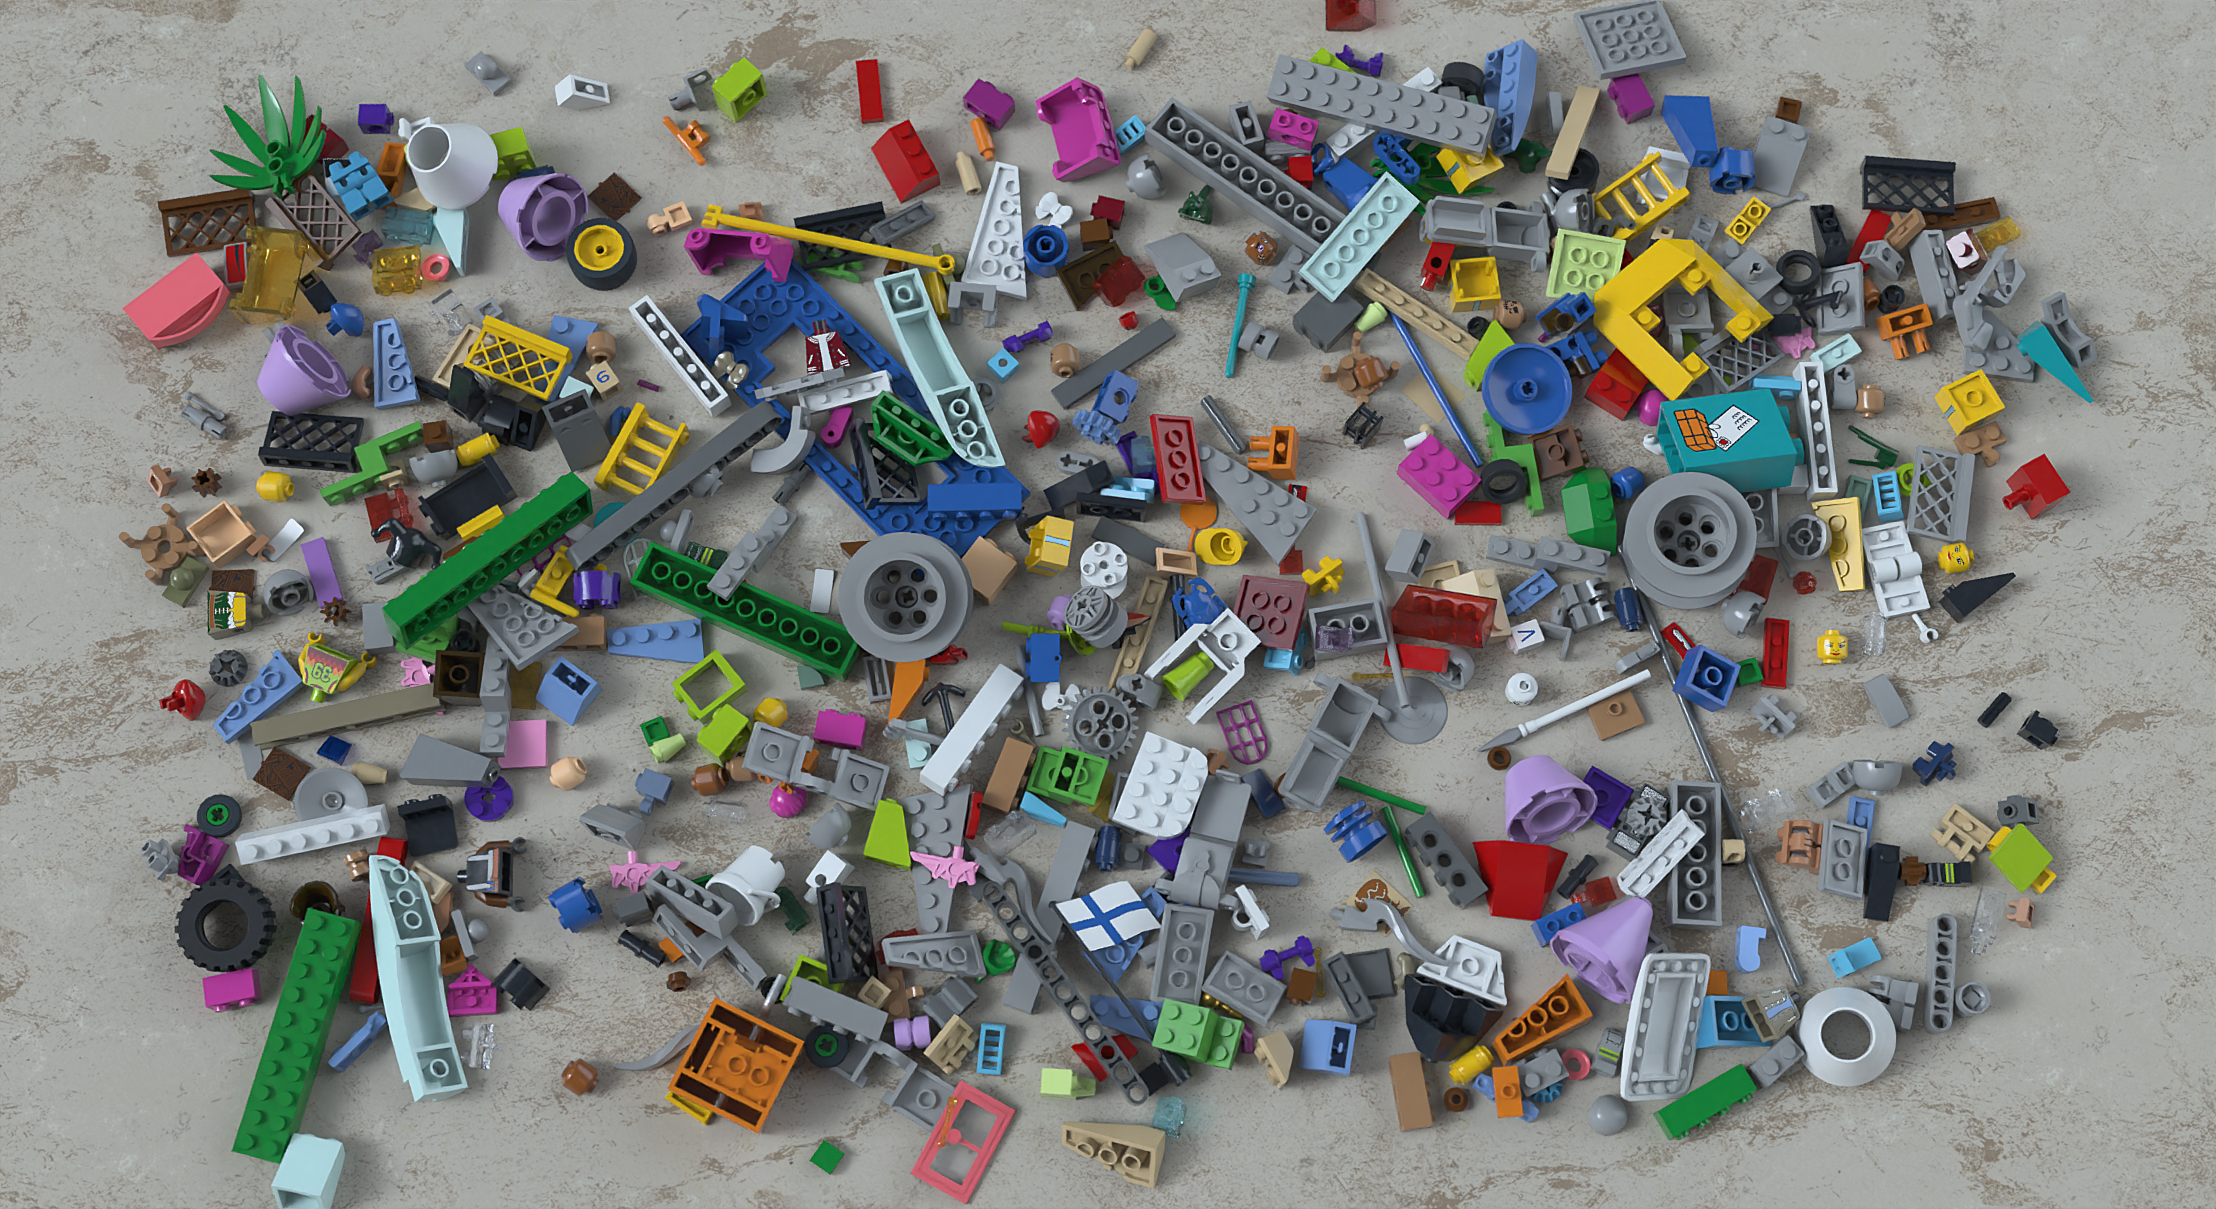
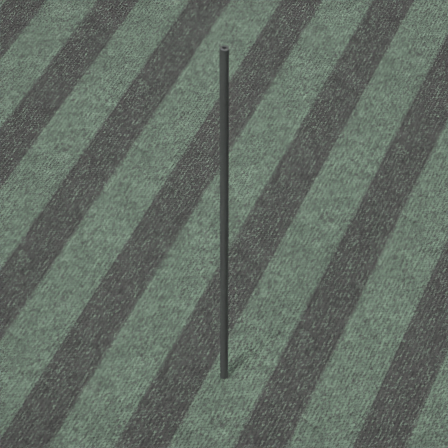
(1714, 777)

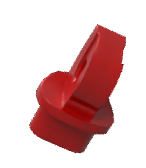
(951, 656)

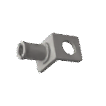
(689, 95)
(1555, 629)

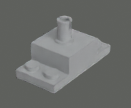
(1754, 276)

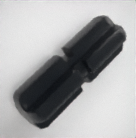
(433, 388)
(1994, 709)

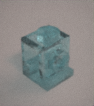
(1142, 455)
(1166, 1108)

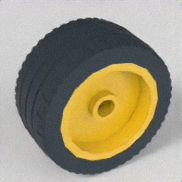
(601, 254)

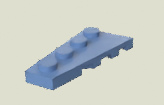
(571, 334)
(392, 369)
(663, 641)
(268, 691)
(1118, 957)
(1116, 1016)

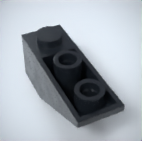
(1828, 236)
(465, 395)

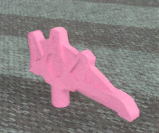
(1793, 344)
(417, 674)
(952, 869)
(635, 874)

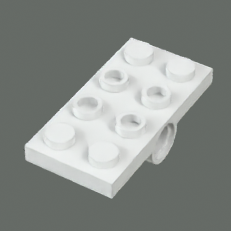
(1894, 570)

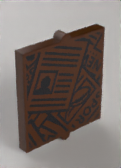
(614, 197)
(233, 581)
(281, 773)

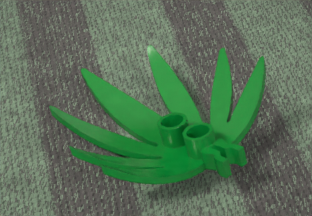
(281, 160)
(1428, 168)

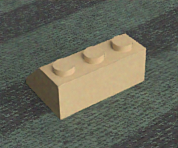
(1483, 584)

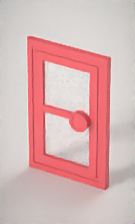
(970, 1142)

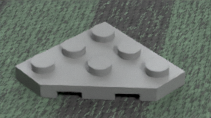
(2001, 356)
(800, 384)

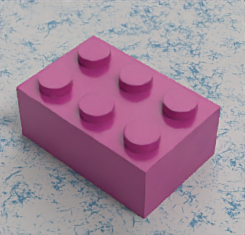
(1438, 476)

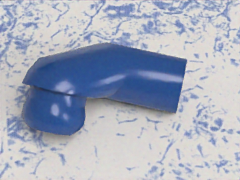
(616, 419)

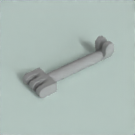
(897, 728)

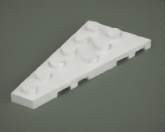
(998, 240)

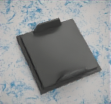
(1373, 972)

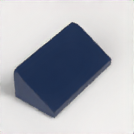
(1263, 794)

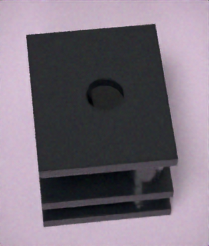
(1358, 435)

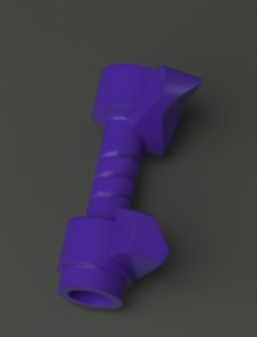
(1373, 67)
(1017, 344)
(1273, 961)

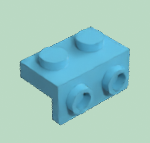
(1781, 386)

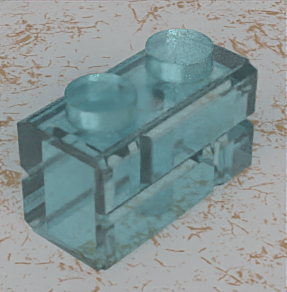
(408, 226)

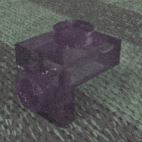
(365, 247)
(1333, 639)

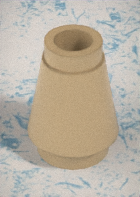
(369, 773)

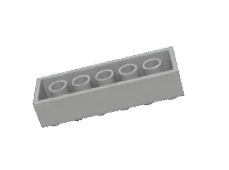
(1696, 878)

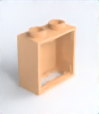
(223, 533)
(988, 568)

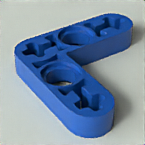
(1394, 148)

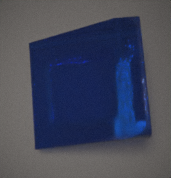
(334, 750)

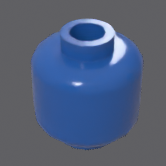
(1627, 483)

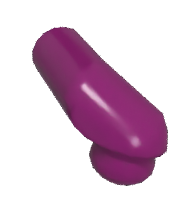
(1247, 1040)

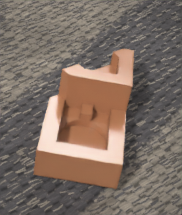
(443, 912)

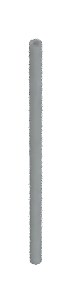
(1378, 592)

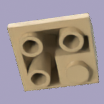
(1277, 1055)

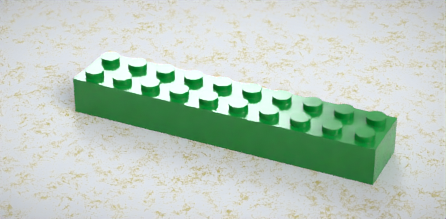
(487, 560)
(747, 613)
(297, 1035)

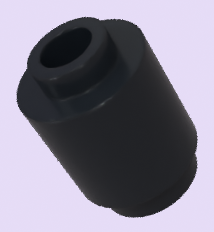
(1785, 325)

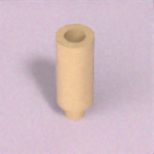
(1140, 48)
(967, 174)

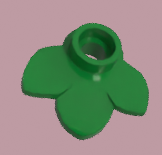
(1162, 296)

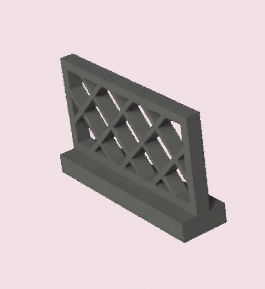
(1723, 340)

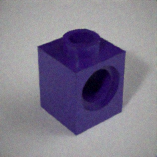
(375, 119)

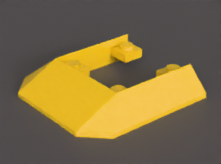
(1627, 320)

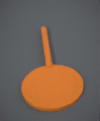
(1198, 517)

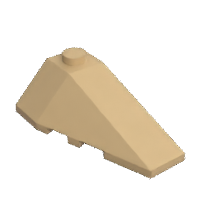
(1128, 1149)

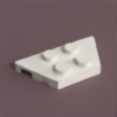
(1471, 969)

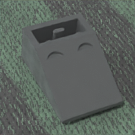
(577, 430)

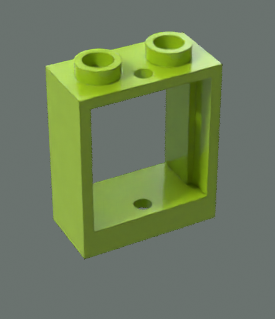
(729, 696)

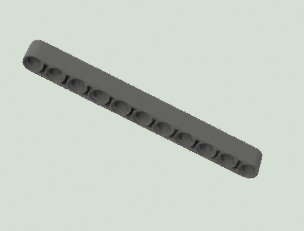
(672, 487)
(1065, 1005)

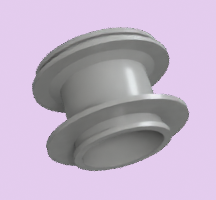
(1705, 502)
(871, 621)

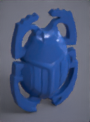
(1198, 605)

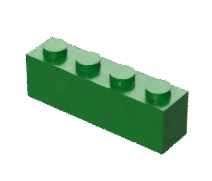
(1704, 1102)

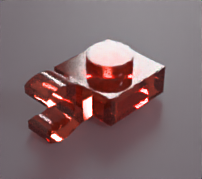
(1292, 563)
(1597, 892)

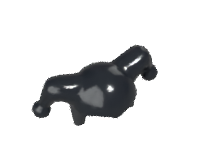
(408, 544)

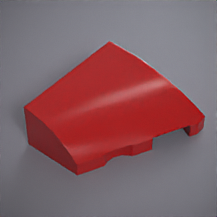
(1107, 1053)

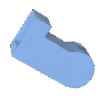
(1747, 948)

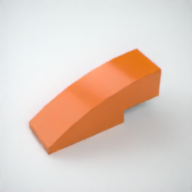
(392, 170)

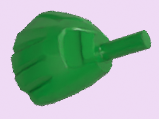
(997, 959)

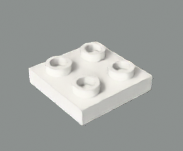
(1258, 918)

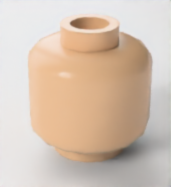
(568, 773)

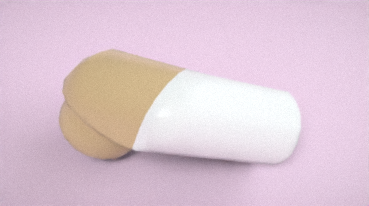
(1416, 440)

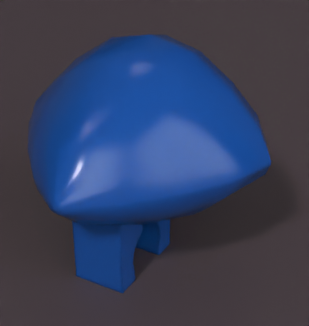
(346, 317)

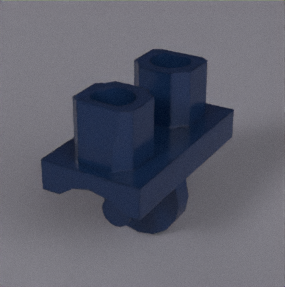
(1940, 764)

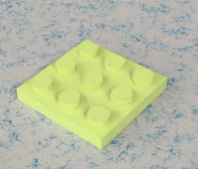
(1583, 263)

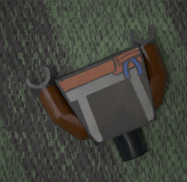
(491, 873)

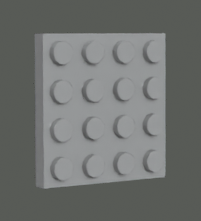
(1629, 38)

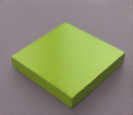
(2020, 857)

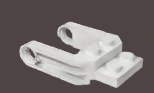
(1226, 644)

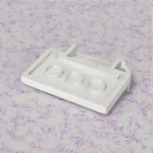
(1162, 788)

